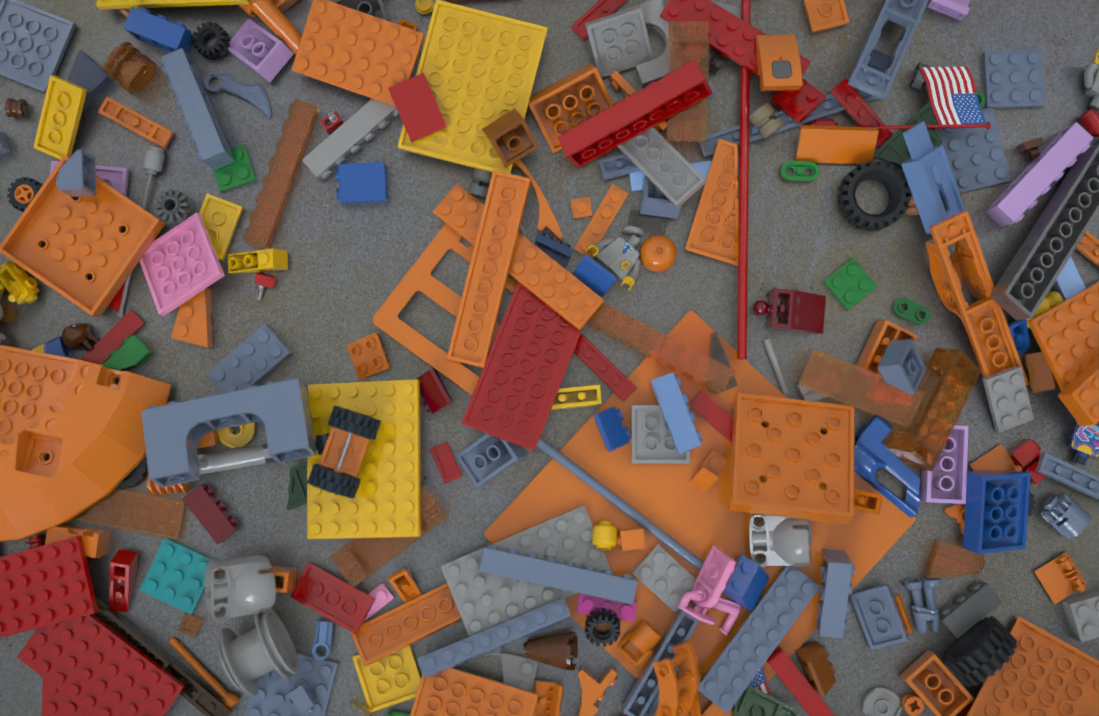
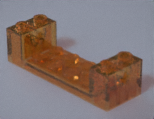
(688, 43)
(941, 413)
(366, 555)

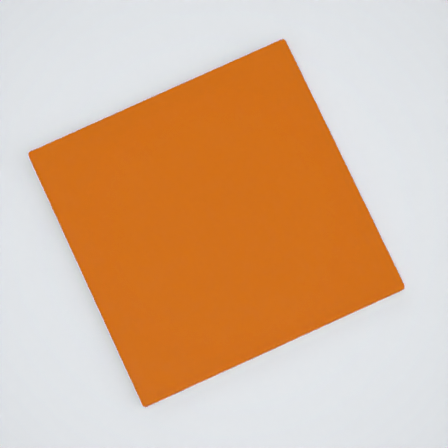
(686, 512)

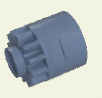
(1065, 515)

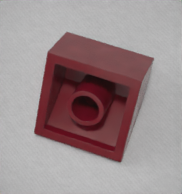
(434, 392)

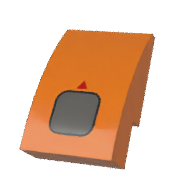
(778, 62)

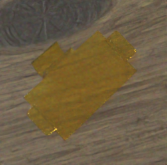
(365, 710)

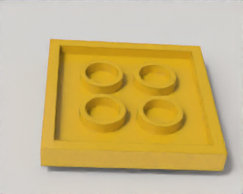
(389, 679)

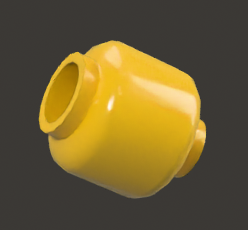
(604, 536)

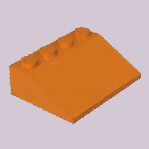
(568, 103)

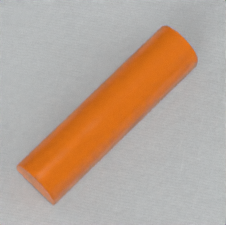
(278, 23)

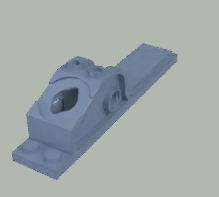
(875, 70)

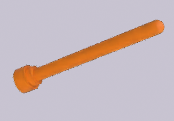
(228, 698)

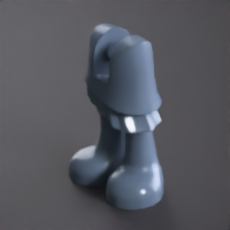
(922, 613)

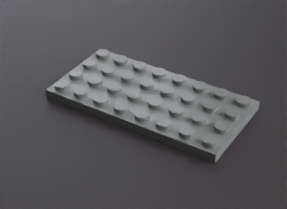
(493, 599)

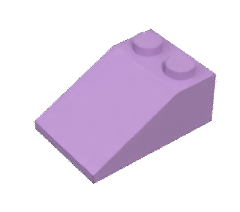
(259, 50)

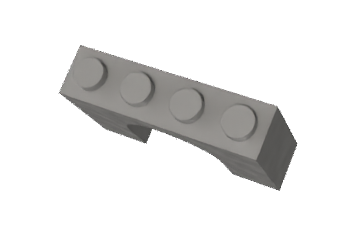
(657, 68)

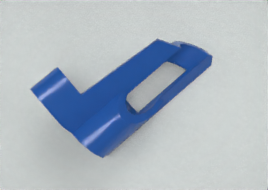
(872, 455)

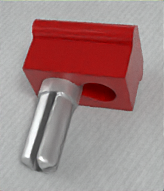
(335, 121)
(264, 280)

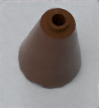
(553, 650)

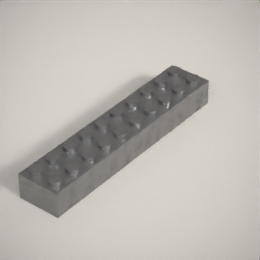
(1051, 239)

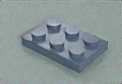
(879, 617)

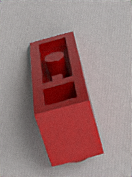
(122, 579)

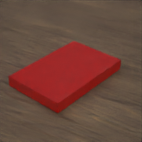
(417, 107)

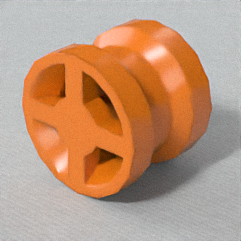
(909, 701)

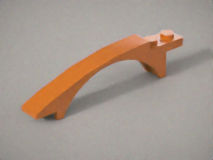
(546, 217)
(594, 689)

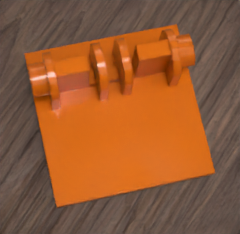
(368, 356)
(995, 460)
(1061, 578)

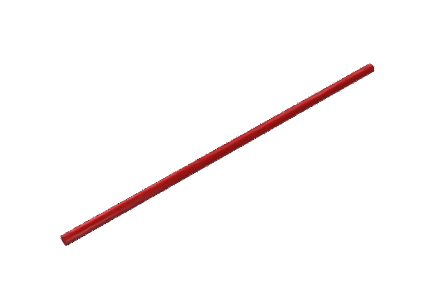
(743, 199)

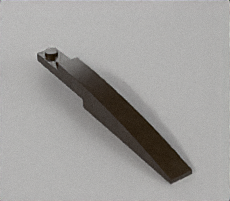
(194, 689)

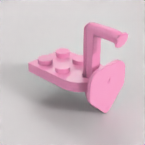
(708, 588)

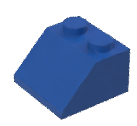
(594, 276)
(611, 428)
(745, 583)

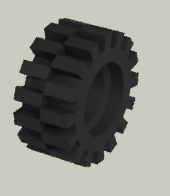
(204, 33)
(599, 636)

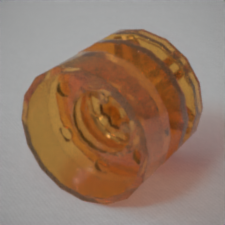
(129, 68)

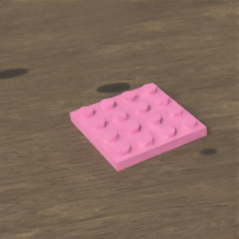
(180, 264)

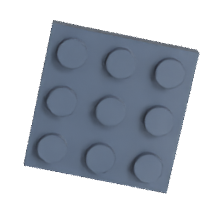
(1013, 78)

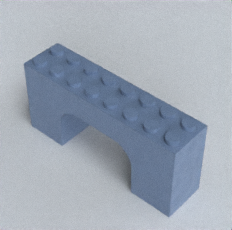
(177, 428)

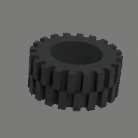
(893, 183)
(980, 651)

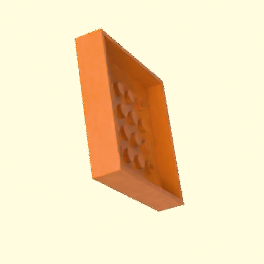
(81, 241)
(792, 458)

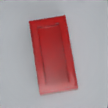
(445, 462)

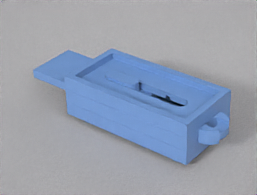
(930, 178)

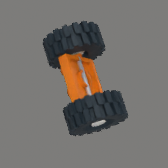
(344, 452)

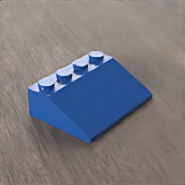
(996, 511)

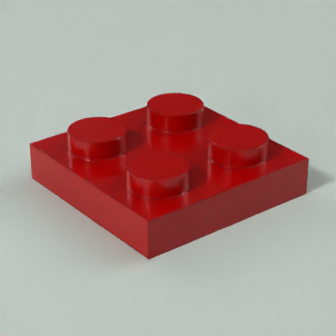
(800, 102)

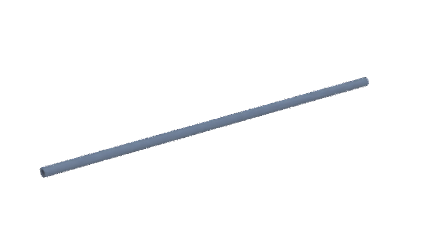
(620, 504)

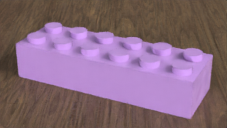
(1039, 175)

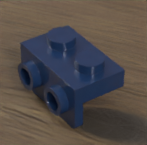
(557, 251)

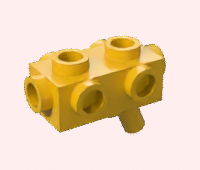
(18, 283)

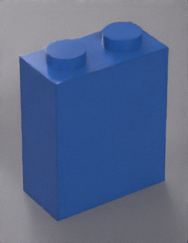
(362, 183)

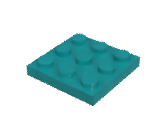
(177, 576)

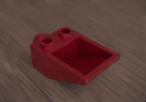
(796, 311)

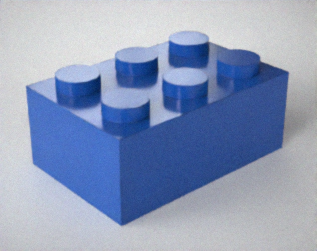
(158, 31)

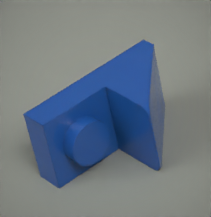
(1020, 335)

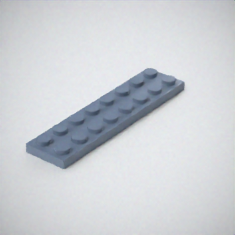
(757, 637)

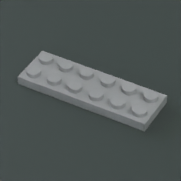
(663, 166)

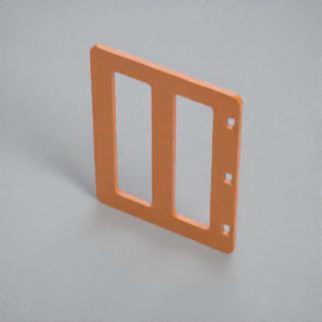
(421, 280)

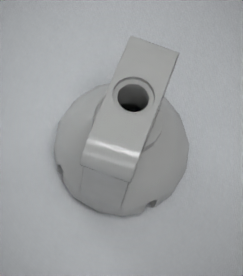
(781, 540)
(239, 587)

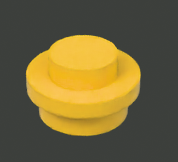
(424, 6)

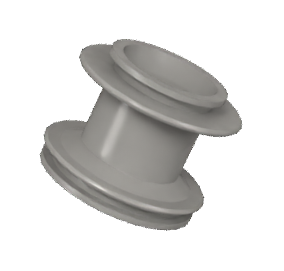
(257, 652)

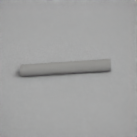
(776, 366)

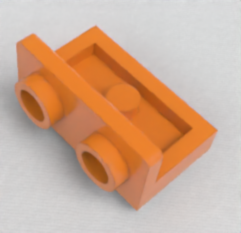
(548, 699)

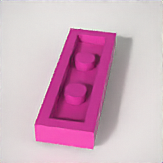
(590, 603)

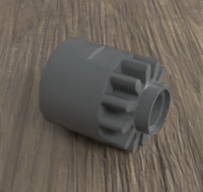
(183, 206)

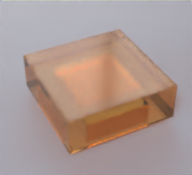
(190, 624)

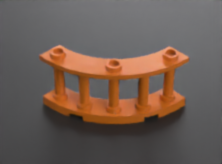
(679, 695)

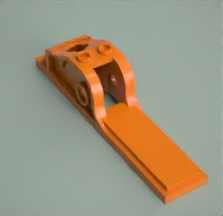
(983, 318)

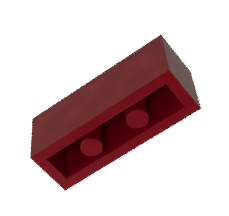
(211, 513)

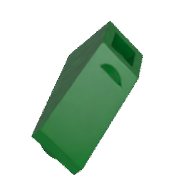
(130, 355)

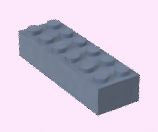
(197, 109)

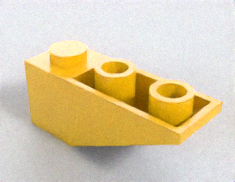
(258, 261)

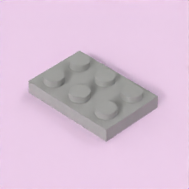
(1008, 398)
(664, 577)

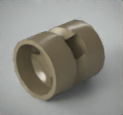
(766, 121)

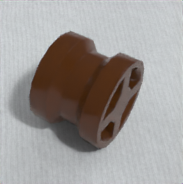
(16, 108)

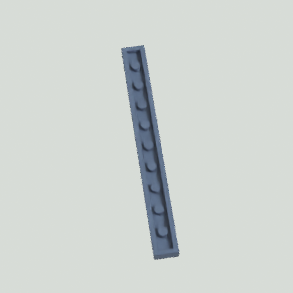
(827, 108)

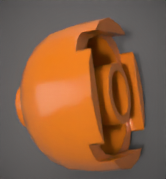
(657, 253)

